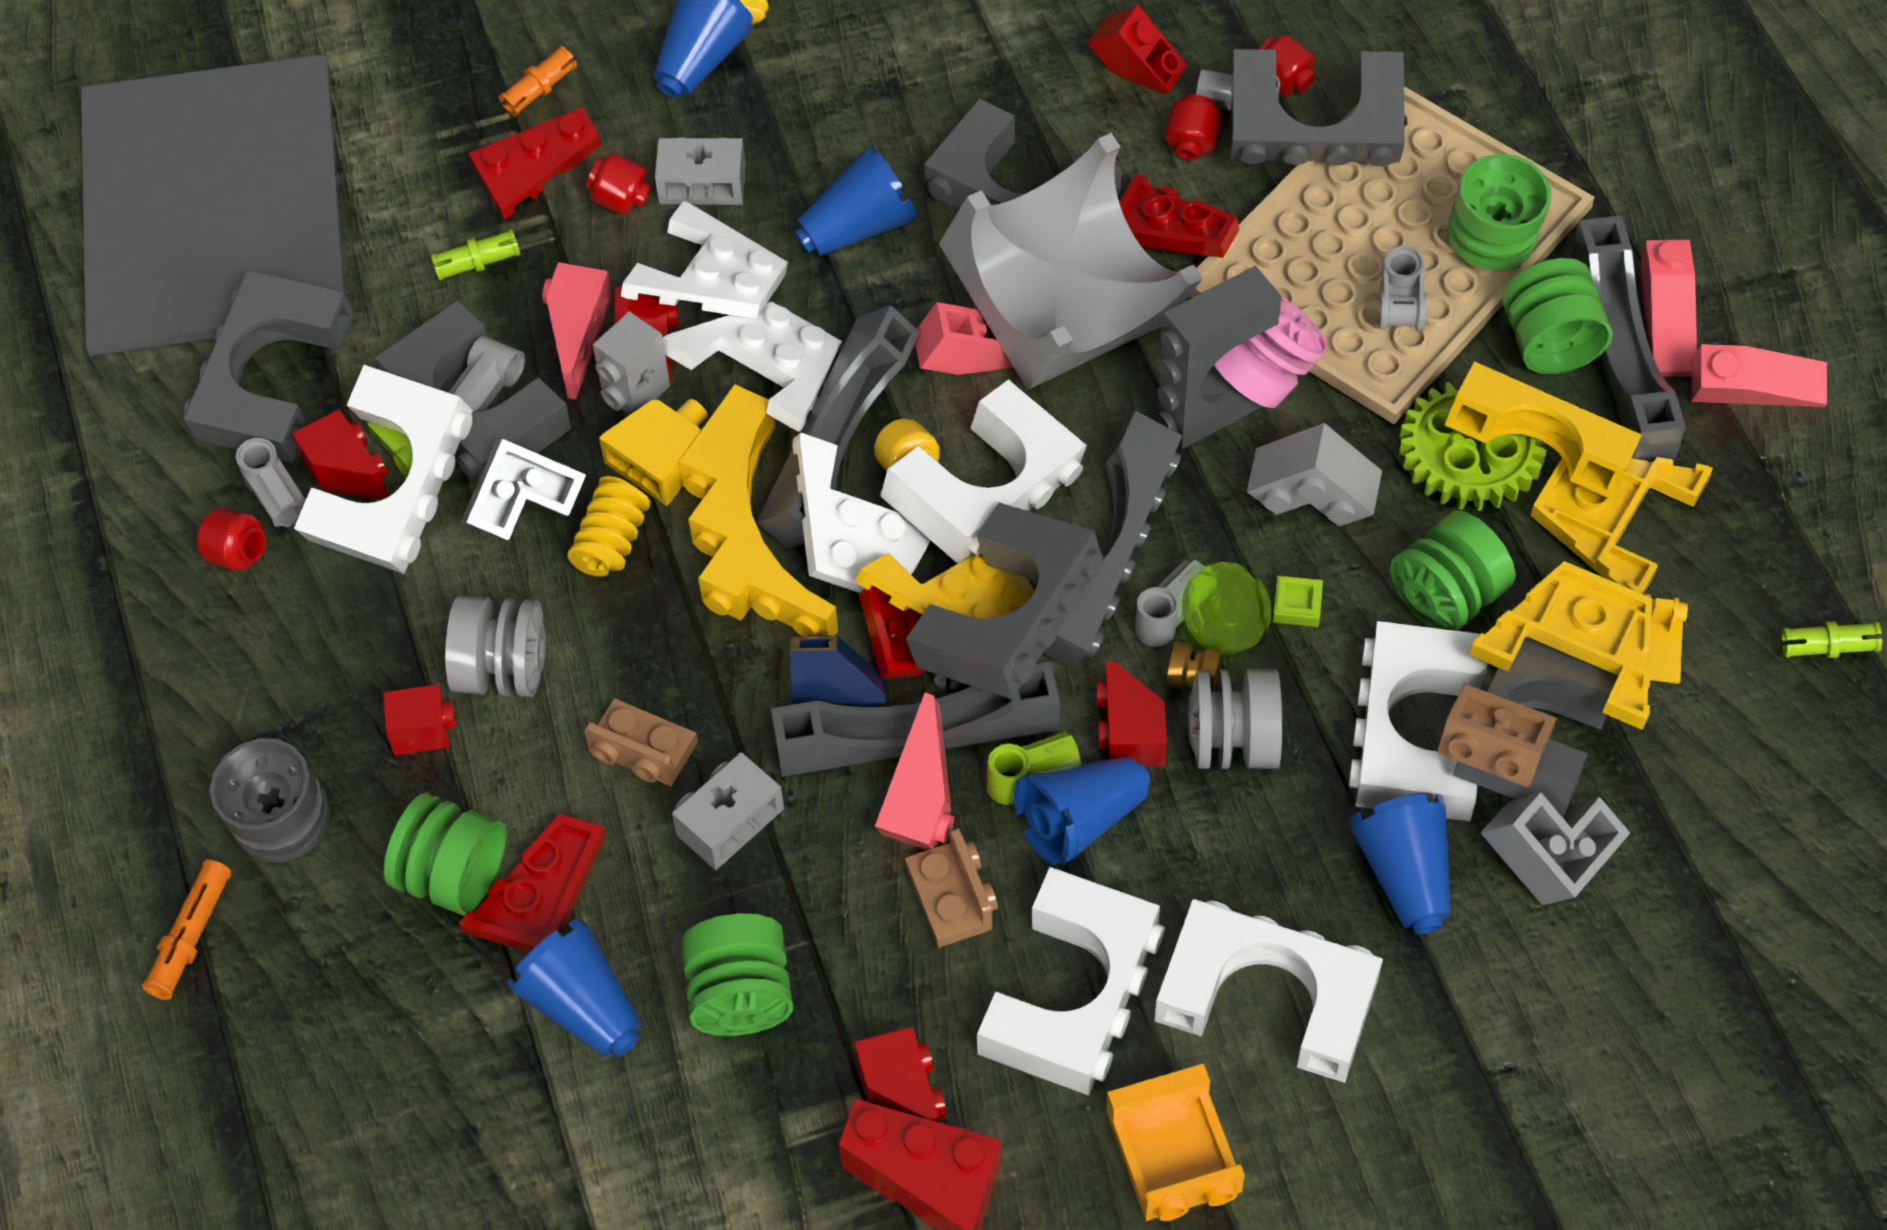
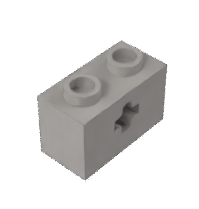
(700, 171)
(631, 364)
(727, 810)

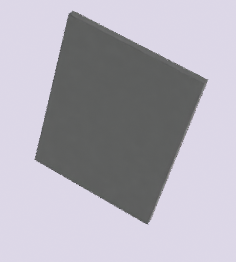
(198, 186)

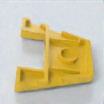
(1594, 523)
(965, 588)
(1588, 621)

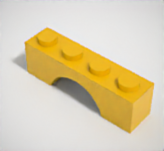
(1499, 406)

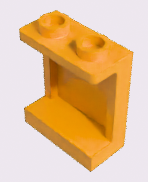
(1174, 1144)

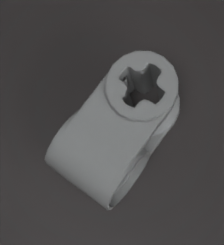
(1402, 296)

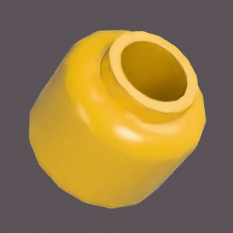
(901, 438)

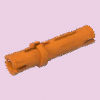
(179, 945)

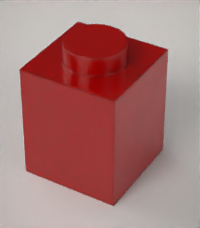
(418, 719)

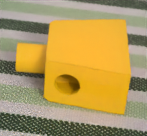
(650, 445)

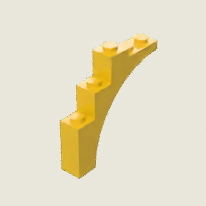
(743, 569)

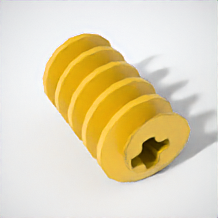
(608, 527)

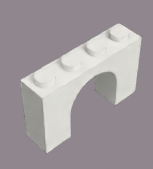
(954, 512)
(392, 528)
(1401, 664)
(1223, 941)
(1074, 1044)

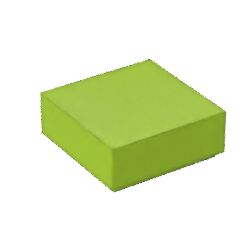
(1298, 601)

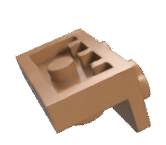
(1496, 735)
(640, 742)
(951, 890)

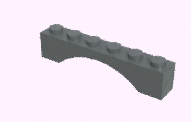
(865, 365)
(1638, 388)
(1136, 469)
(833, 736)

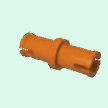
(537, 81)

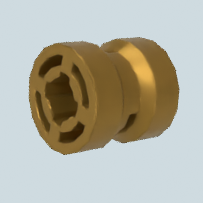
(1186, 661)

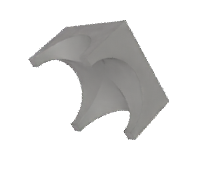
(1062, 269)

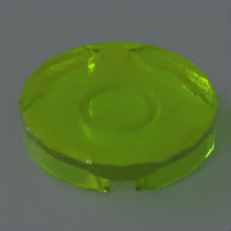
(1226, 608)

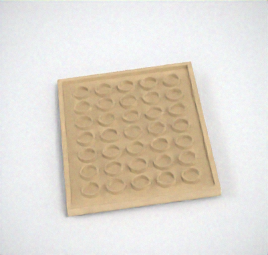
(1326, 245)

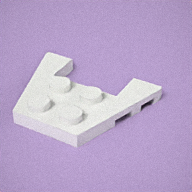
(725, 275)
(773, 345)
(845, 530)

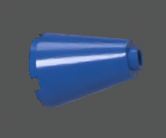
(698, 41)
(855, 207)
(1078, 804)
(1409, 857)
(578, 991)

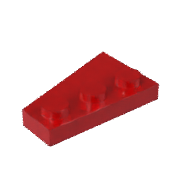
(530, 158)
(1171, 223)
(541, 887)

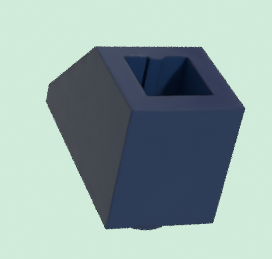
(832, 673)

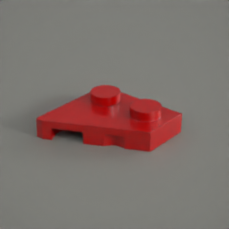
(888, 634)

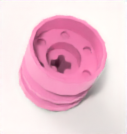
(1268, 363)

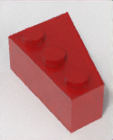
(922, 1164)

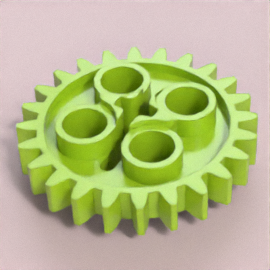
(1437, 454)

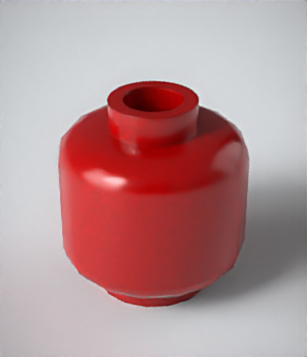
(1293, 64)
(1193, 126)
(618, 184)
(231, 539)

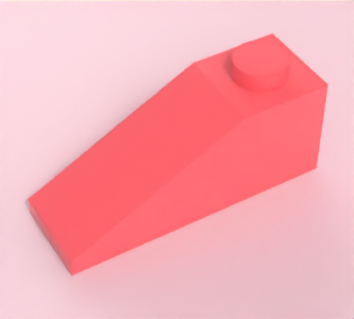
(1669, 304)
(577, 309)
(958, 342)
(1756, 377)
(919, 793)

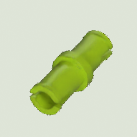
(475, 254)
(1831, 639)

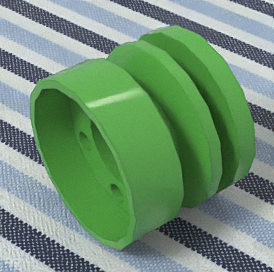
(1499, 212)
(1557, 316)
(1452, 571)
(445, 854)
(736, 974)

